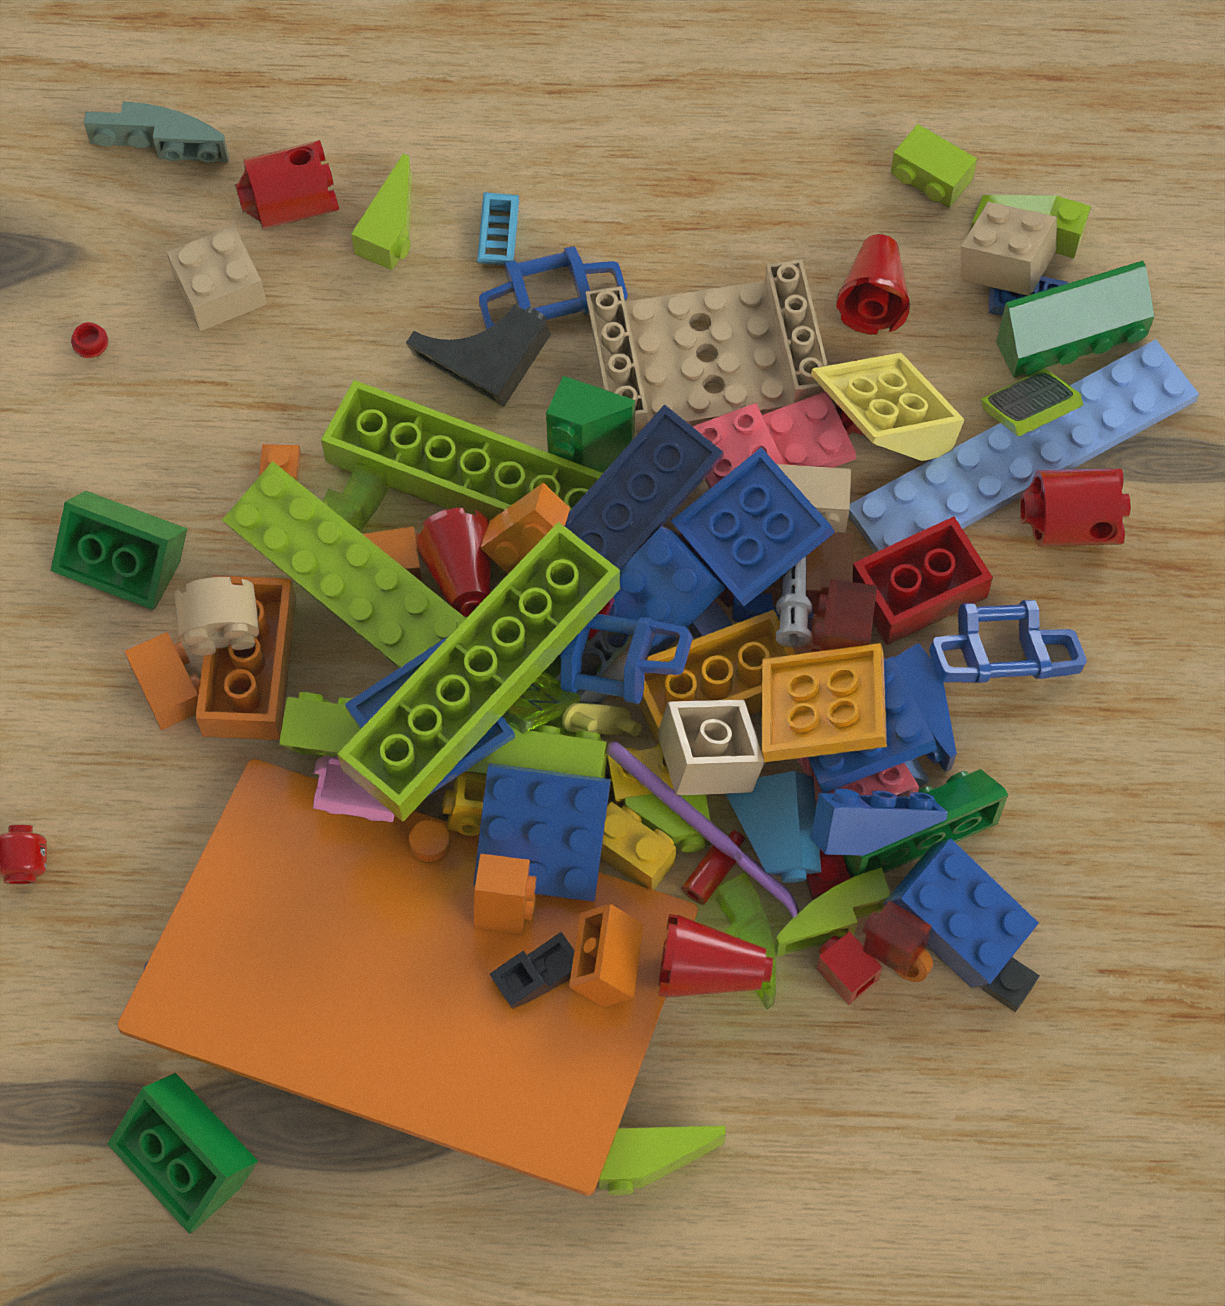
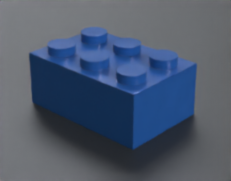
(665, 584)
(970, 914)

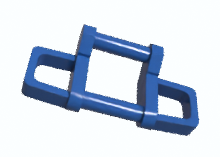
(578, 270)
(1031, 639)
(636, 662)

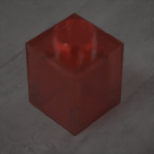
(896, 937)

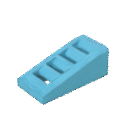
(502, 203)

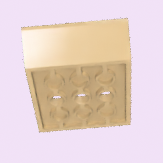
(757, 330)

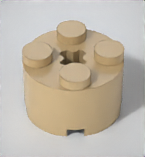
(216, 615)

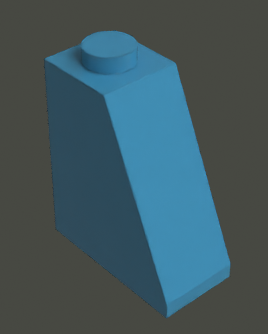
(780, 824)

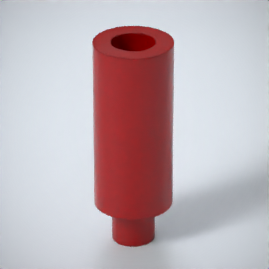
(710, 872)

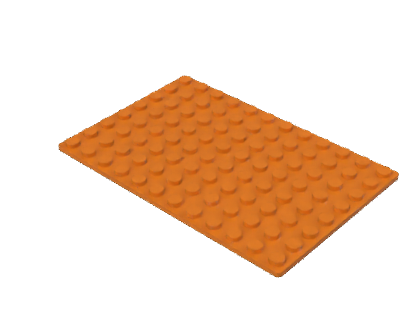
(359, 982)

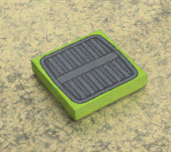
(1032, 402)

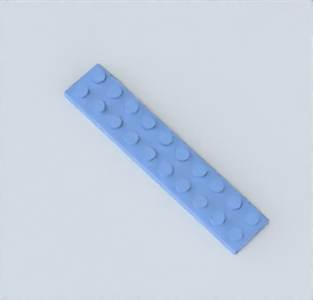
(1001, 466)

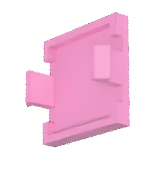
(341, 794)

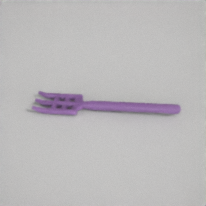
(700, 824)

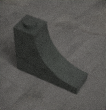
(492, 359)

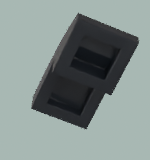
(535, 974)

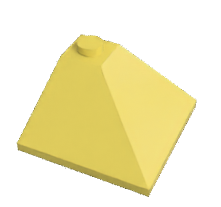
(893, 405)

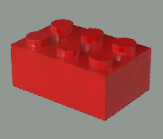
(923, 579)

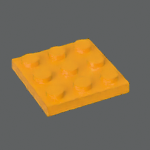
(823, 703)

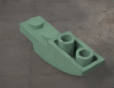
(169, 131)

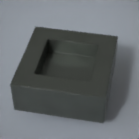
(1012, 984)

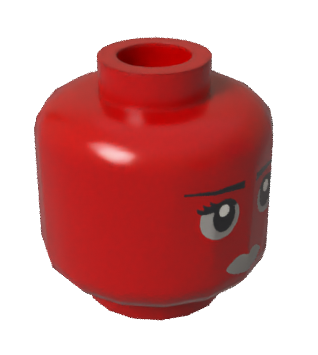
(22, 855)

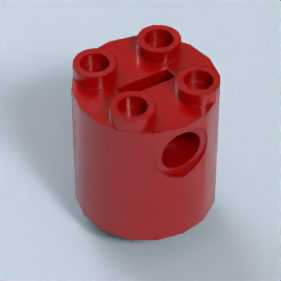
(287, 185)
(1076, 507)

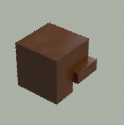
(828, 561)

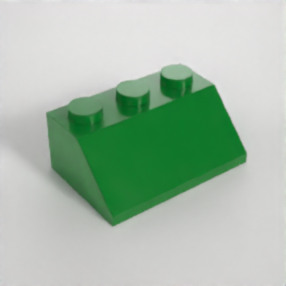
(589, 424)
(117, 548)
(181, 1151)

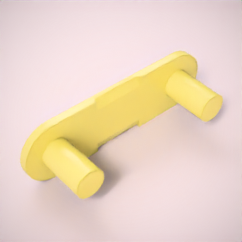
(599, 719)

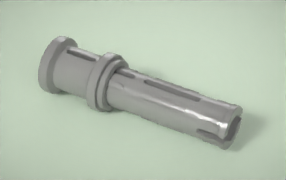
(794, 606)

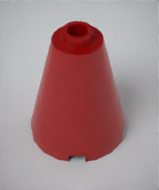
(875, 288)
(454, 556)
(709, 961)

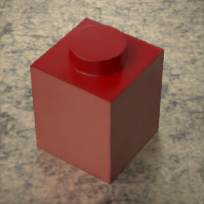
(848, 967)

